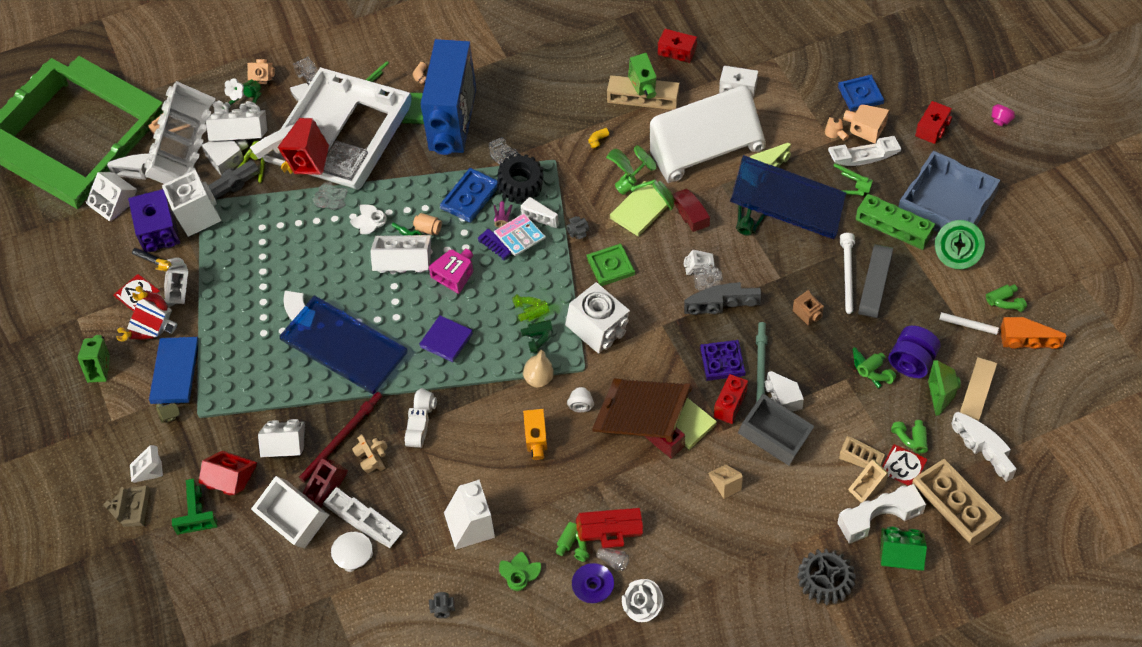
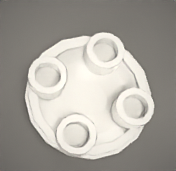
(351, 550)

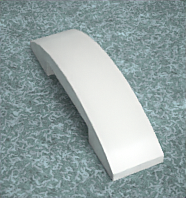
(865, 154)

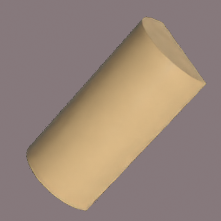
(957, 501)

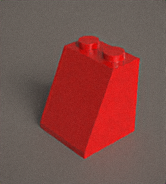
(305, 148)

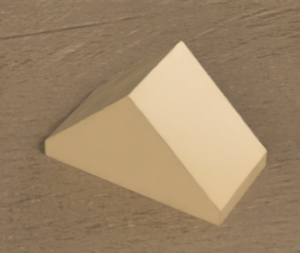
(726, 480)
(869, 481)

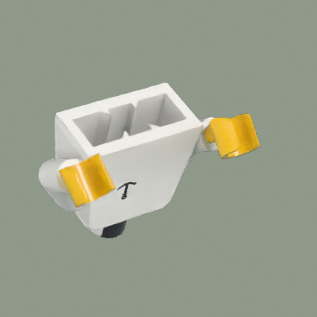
(175, 280)

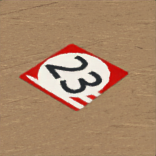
(125, 293)
(903, 464)

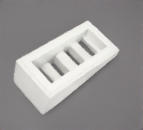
(539, 213)

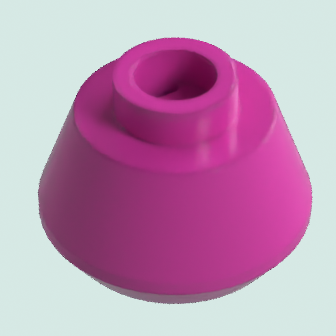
(1002, 115)

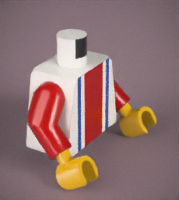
(148, 318)

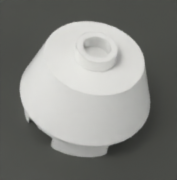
(643, 600)

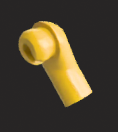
(597, 135)

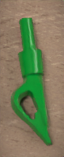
(404, 231)
(858, 359)

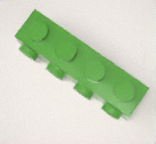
(895, 221)

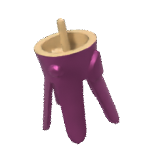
(500, 217)

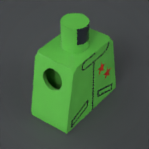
(642, 75)
(94, 359)

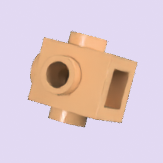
(261, 71)

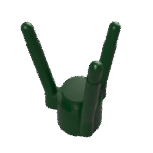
(746, 224)

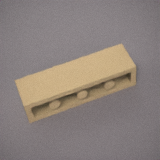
(623, 92)

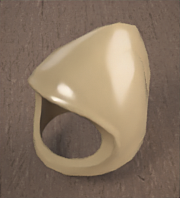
(538, 370)

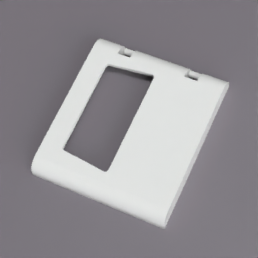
(333, 105)

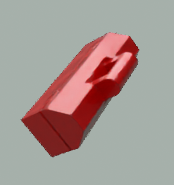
(609, 523)

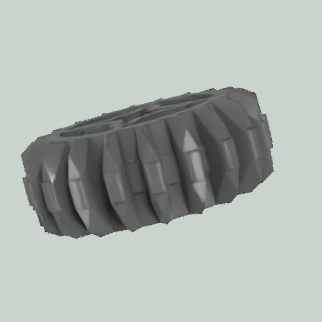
(825, 562)

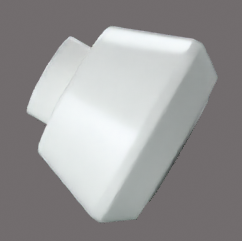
(424, 400)
(580, 400)

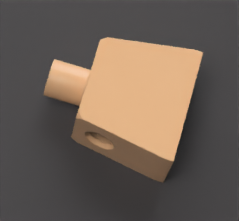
(867, 122)

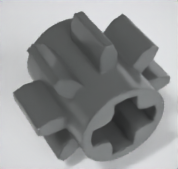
(577, 227)
(441, 605)

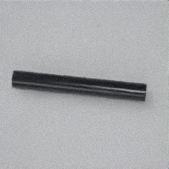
(144, 255)

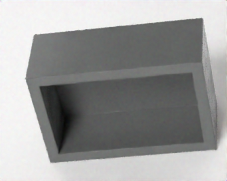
(775, 429)

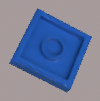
(860, 92)

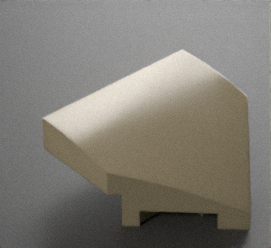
(130, 505)

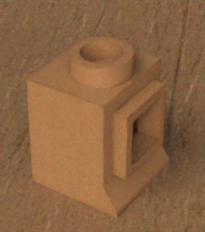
(806, 314)

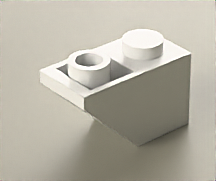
(784, 391)

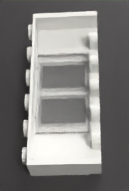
(178, 133)

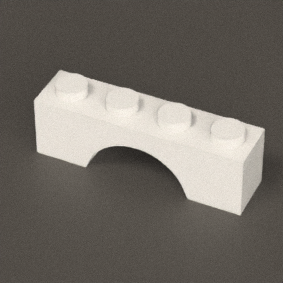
(904, 503)

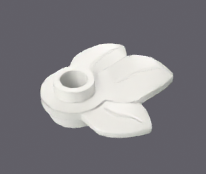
(369, 219)

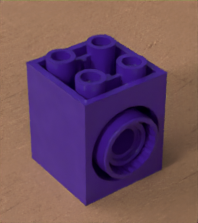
(154, 221)

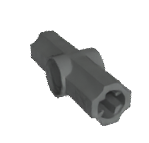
(233, 179)

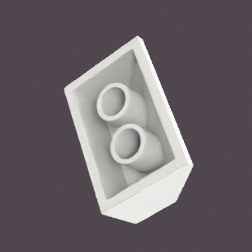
(401, 253)

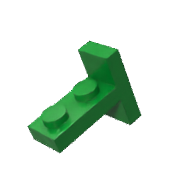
(196, 518)

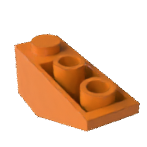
(1025, 333)

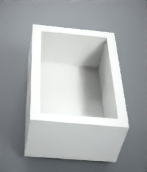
(236, 124)
(290, 512)

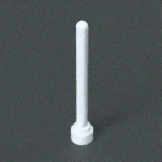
(847, 241)

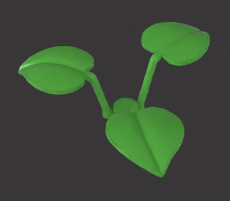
(628, 181)

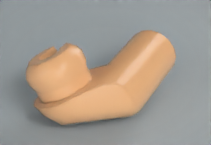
(418, 73)

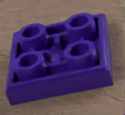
(446, 338)
(722, 359)

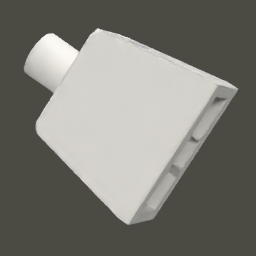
(224, 153)

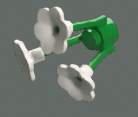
(235, 91)

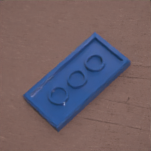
(174, 370)

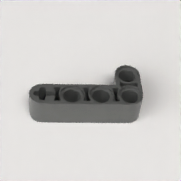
(875, 281)

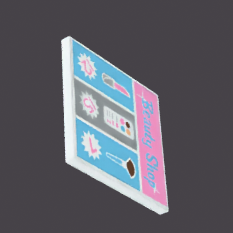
(519, 234)

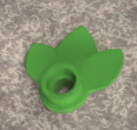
(519, 569)

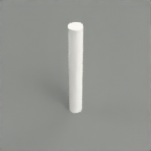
(969, 323)

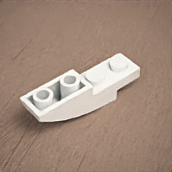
(981, 438)

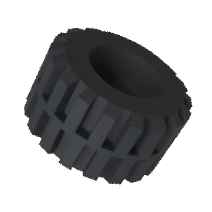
(524, 167)

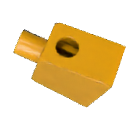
(535, 433)

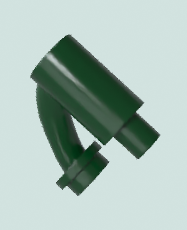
(537, 329)

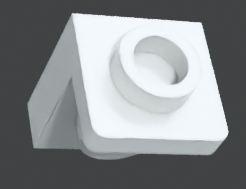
(696, 259)

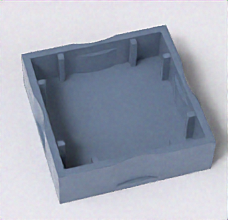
(949, 192)

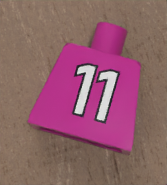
(453, 269)

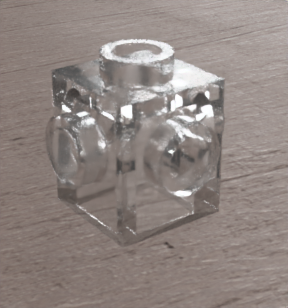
(701, 275)

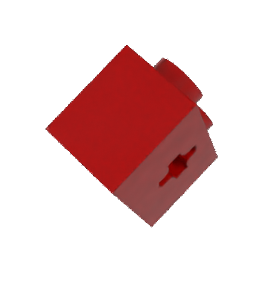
(677, 45)
(933, 122)
(730, 399)

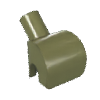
(167, 412)

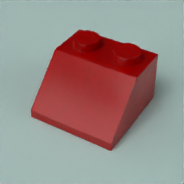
(226, 472)

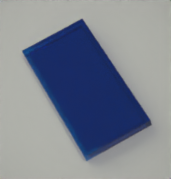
(788, 197)
(343, 344)

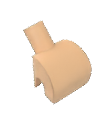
(834, 129)

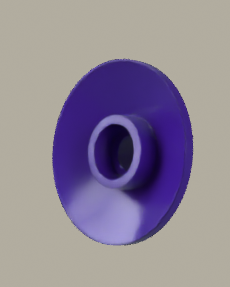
(589, 575)

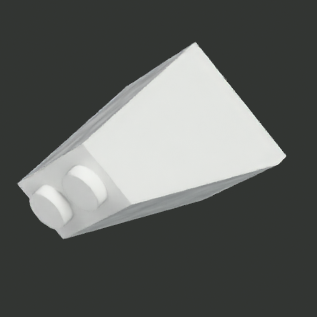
(469, 516)

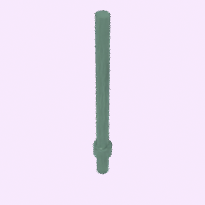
(761, 342)

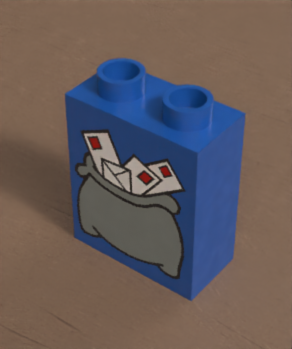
(448, 96)

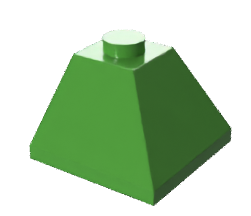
(942, 385)

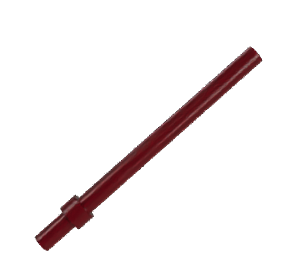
(365, 409)

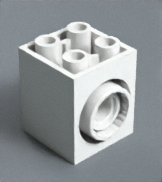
(192, 202)
(597, 318)

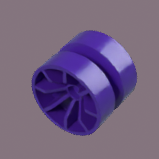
(914, 351)

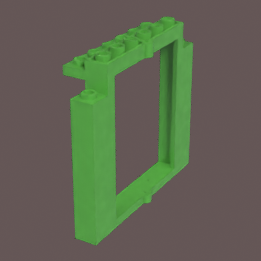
(30, 99)

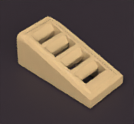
(861, 447)

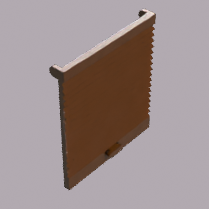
(642, 408)

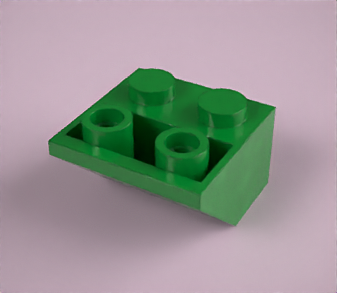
(903, 548)

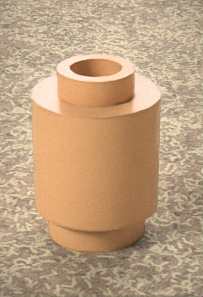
(427, 224)

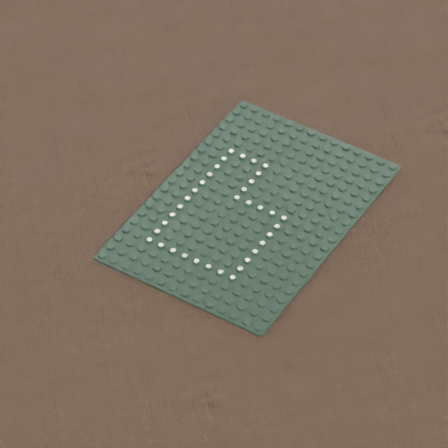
(291, 245)

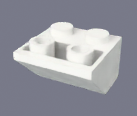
(110, 195)
(282, 438)

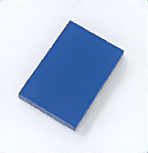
(469, 195)

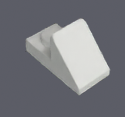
(146, 465)

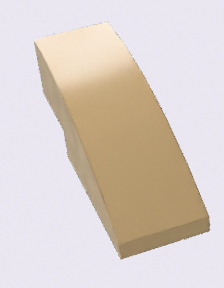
(978, 388)

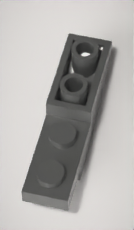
(714, 298)

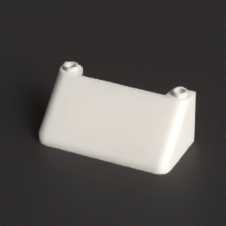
(705, 131)

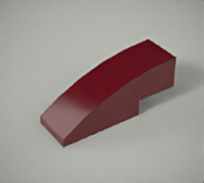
(691, 210)

